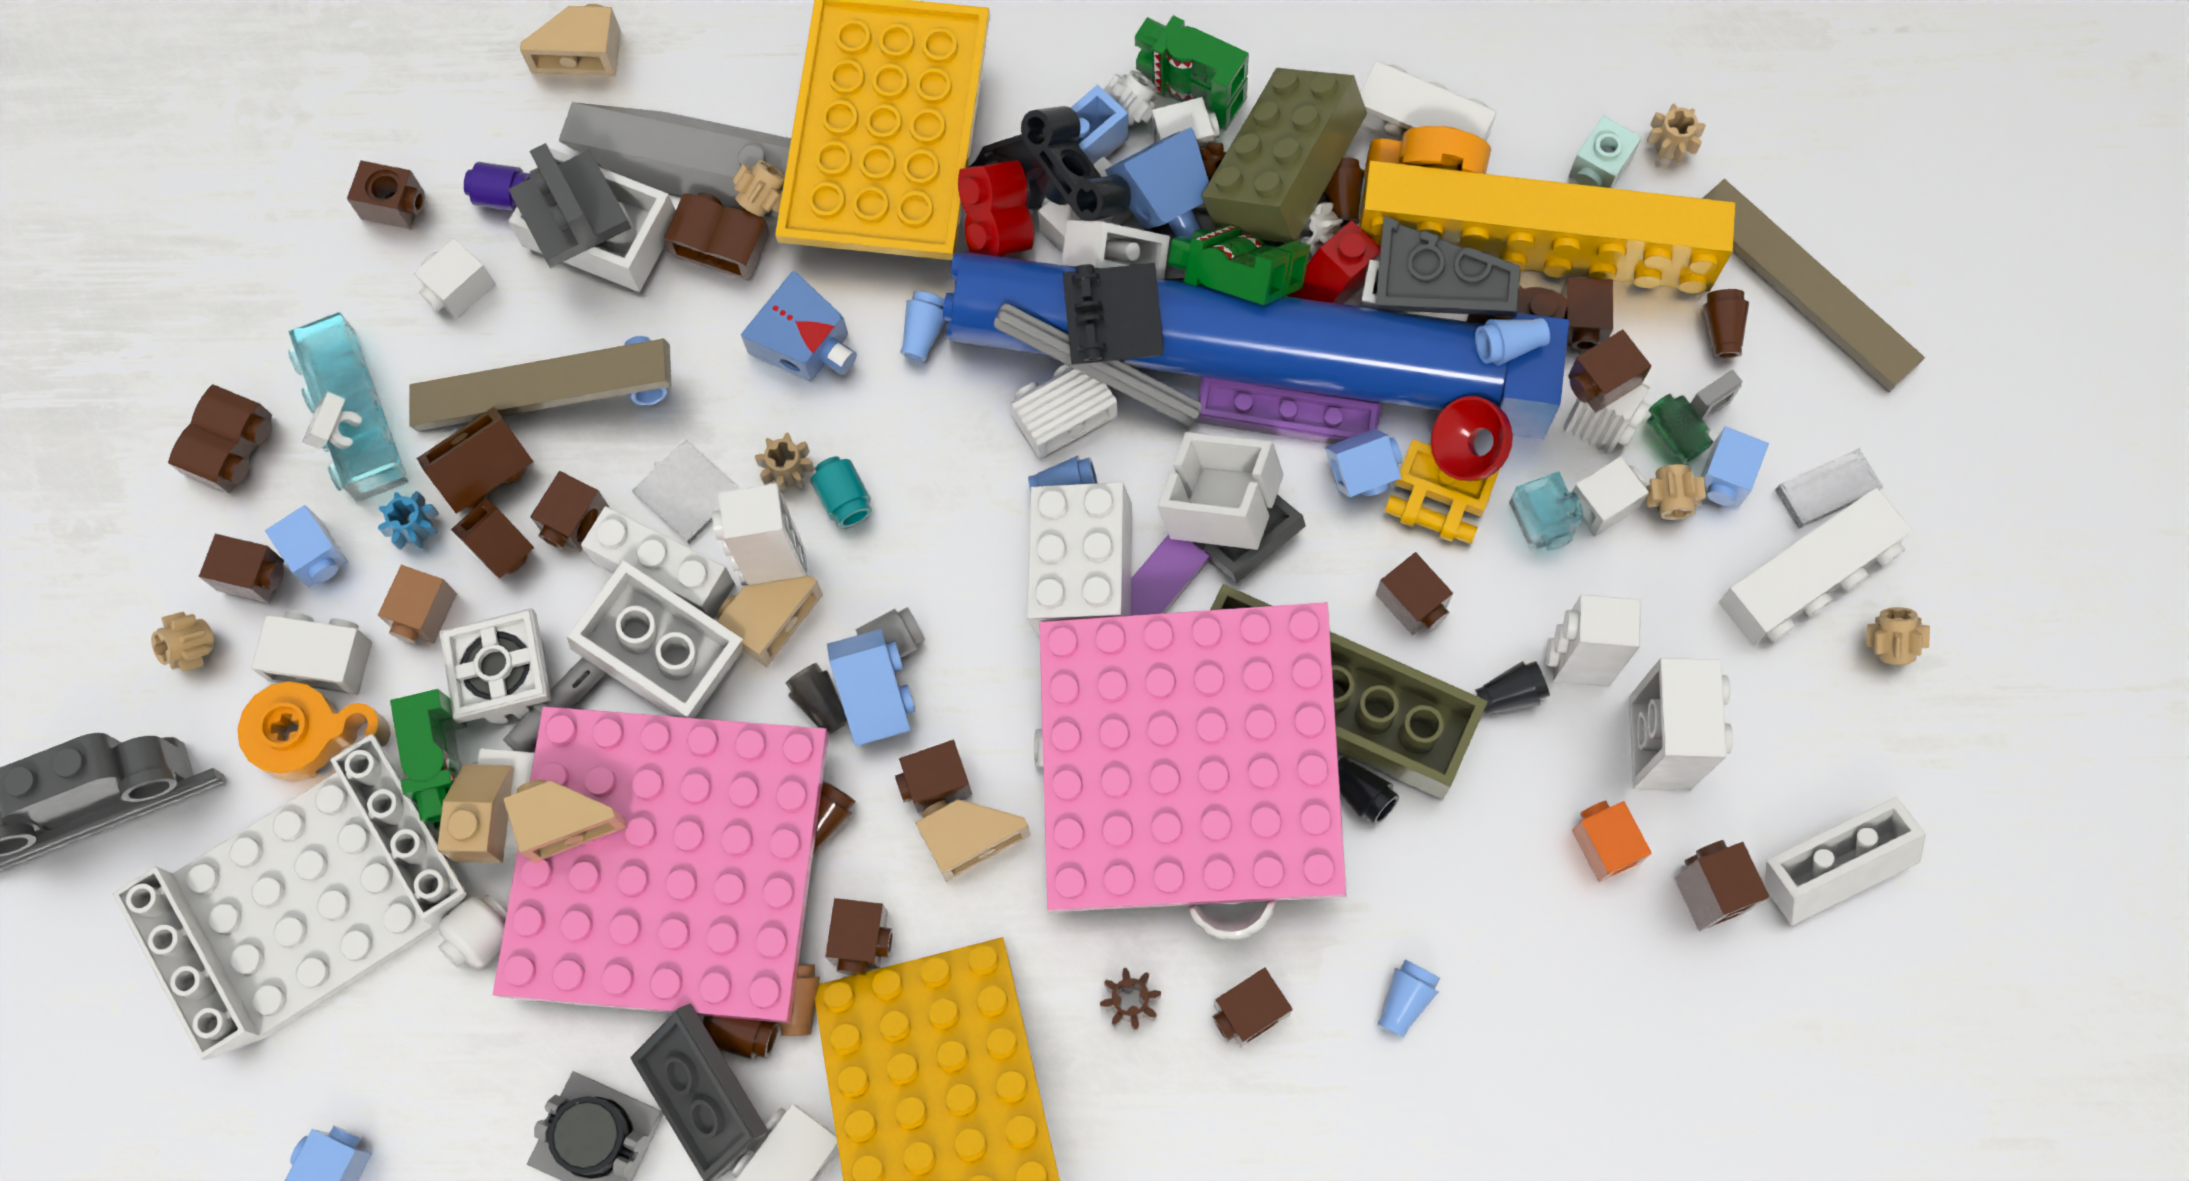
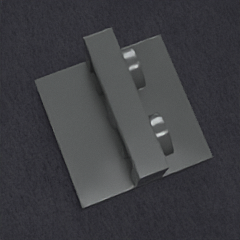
(568, 205)

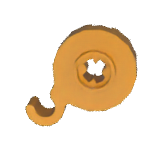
(1434, 148)
(320, 731)

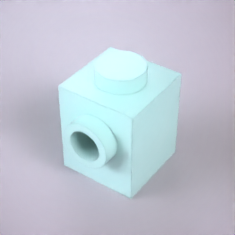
(1605, 155)

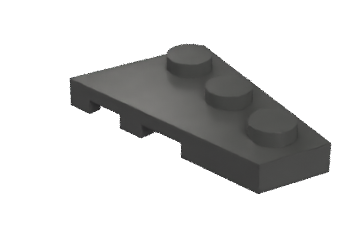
(1439, 277)

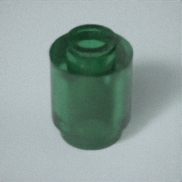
(1679, 428)

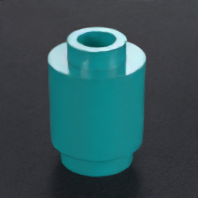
(841, 491)

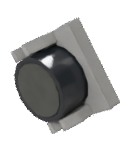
(591, 1133)

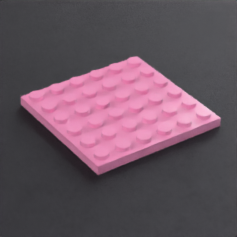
(1190, 759)
(698, 888)

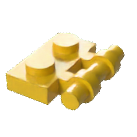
(1425, 479)

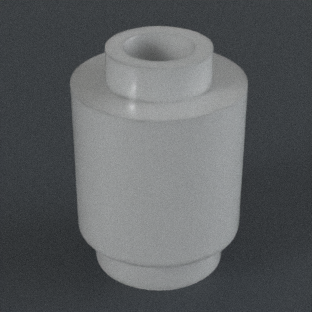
(897, 628)

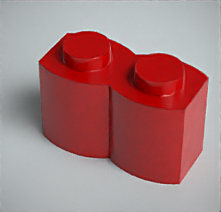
(996, 208)

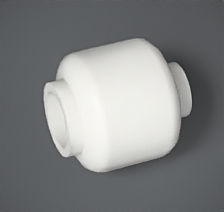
(473, 931)

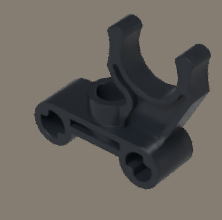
(1058, 166)

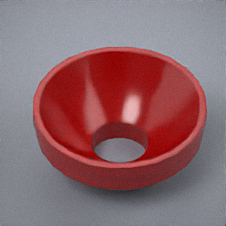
(1455, 435)

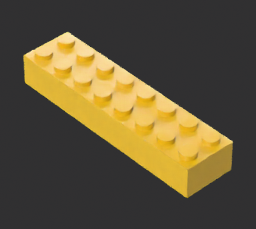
(1558, 224)

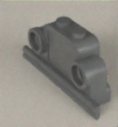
(88, 789)

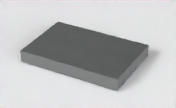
(698, 1093)

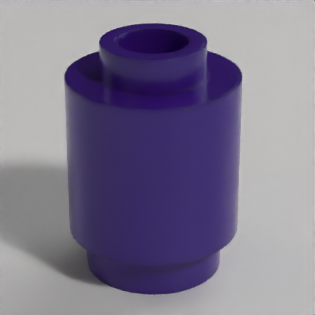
(489, 185)

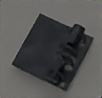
(1112, 313)

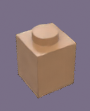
(416, 605)

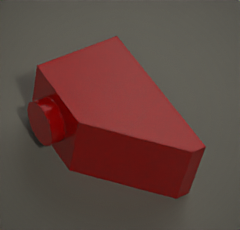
(1339, 266)

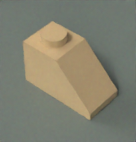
(575, 42)
(769, 614)
(475, 814)
(556, 819)
(967, 834)

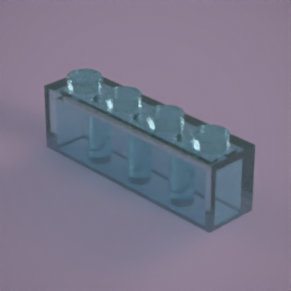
(334, 363)

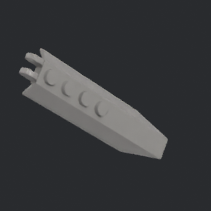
(671, 149)

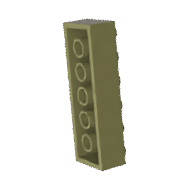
(1392, 712)

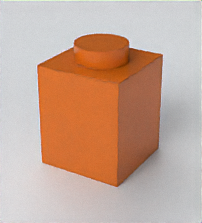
(1610, 839)

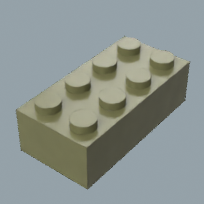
(1285, 154)

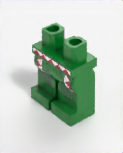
(1194, 66)
(1240, 264)
(427, 750)

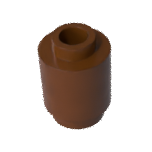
(742, 1036)

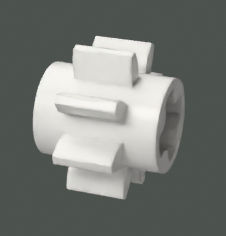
(1134, 94)
(1320, 227)

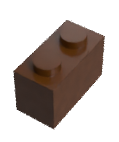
(475, 461)
(1720, 884)

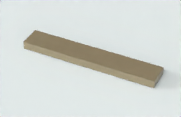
(1817, 292)
(540, 384)

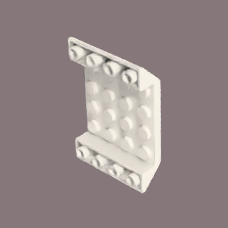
(293, 905)

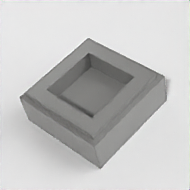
(1717, 394)

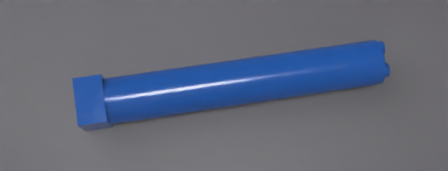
(1285, 342)

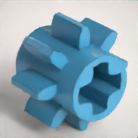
(397, 525)

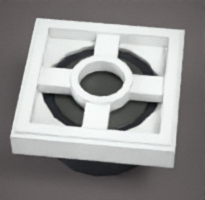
(495, 667)

